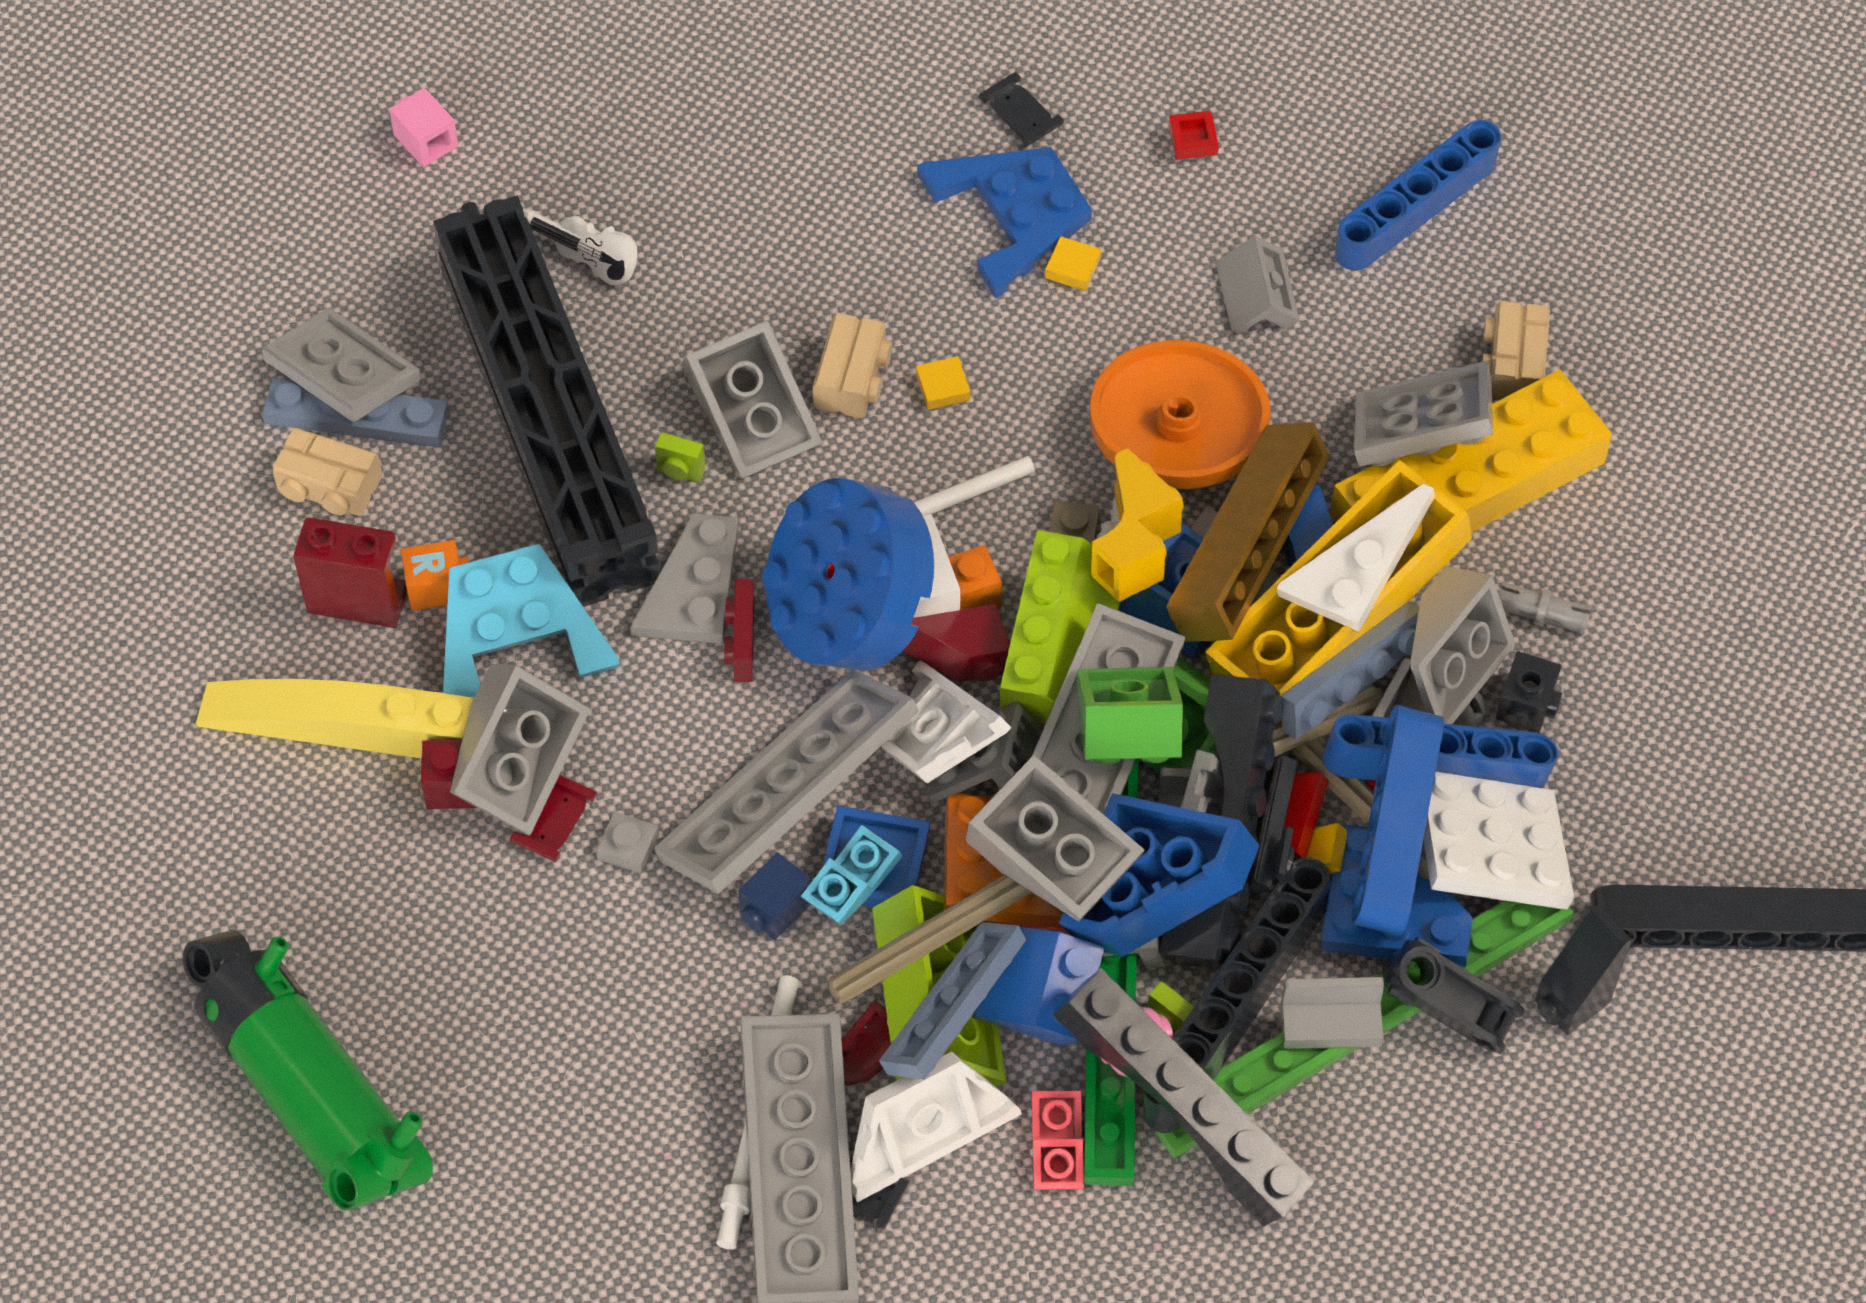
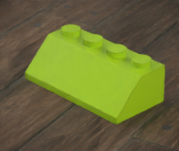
(1050, 621)
(906, 989)

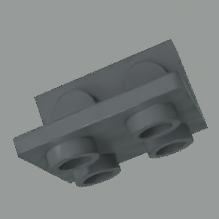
(996, 760)

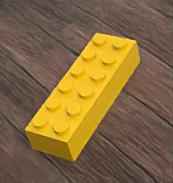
(1537, 445)
(1291, 642)

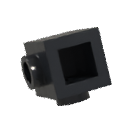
(1529, 693)

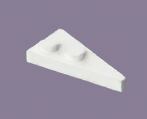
(1353, 572)

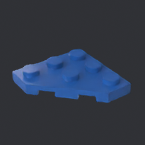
(1432, 917)

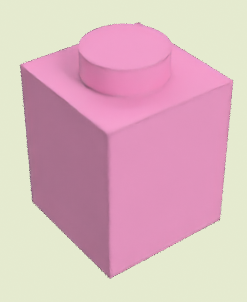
(423, 127)

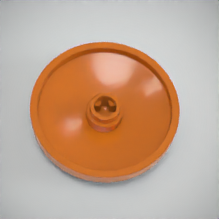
(1180, 410)

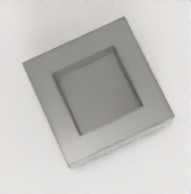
(627, 842)

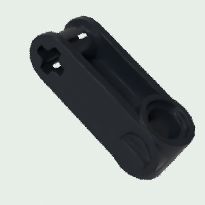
(1451, 995)

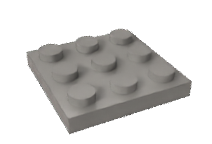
(1423, 414)

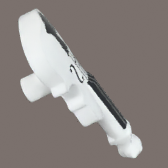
(608, 253)

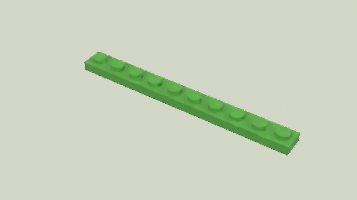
(1274, 1070)

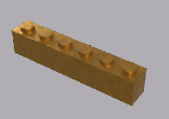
(1248, 532)

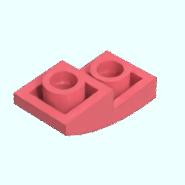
(1057, 1140)

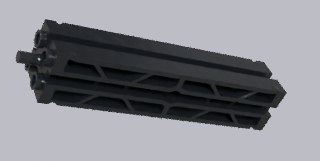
(547, 401)

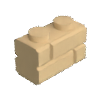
(1517, 346)
(850, 366)
(326, 472)

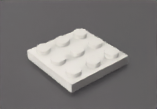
(1496, 842)

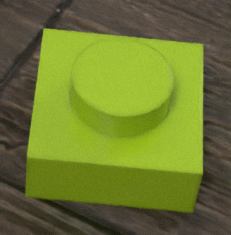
(680, 457)
(1169, 1004)

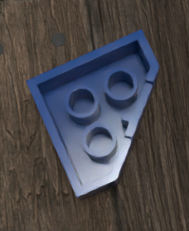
(1185, 869)

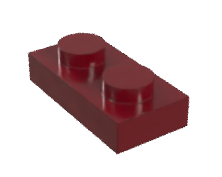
(740, 646)

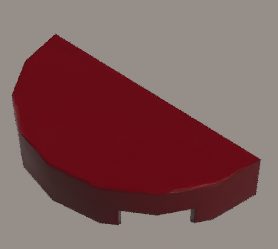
(865, 1045)

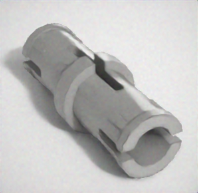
(1544, 608)

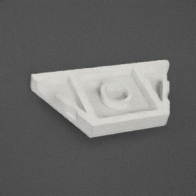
(945, 729)
(923, 1121)

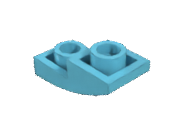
(853, 876)

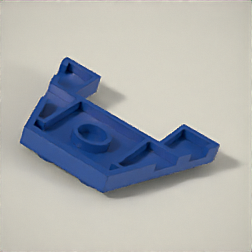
(1027, 196)

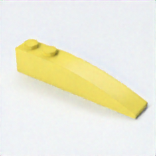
(335, 713)

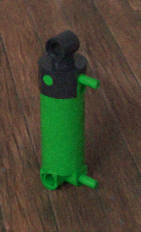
(304, 1071)

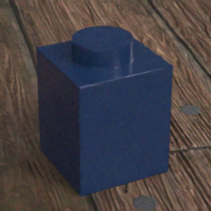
(773, 897)

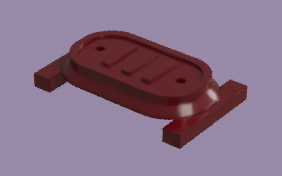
(557, 819)

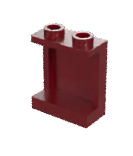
(349, 572)

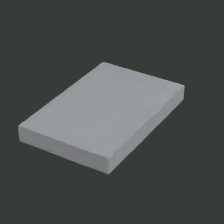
(341, 364)

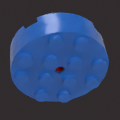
(848, 574)

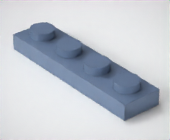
(398, 420)
(1349, 672)
(952, 1000)

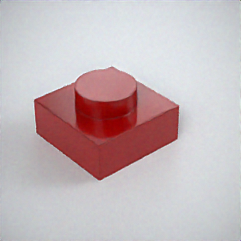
(1193, 135)

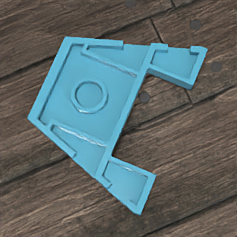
(511, 603)

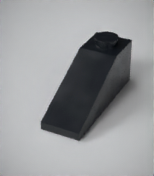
(1584, 972)

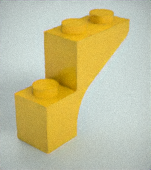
(1148, 513)

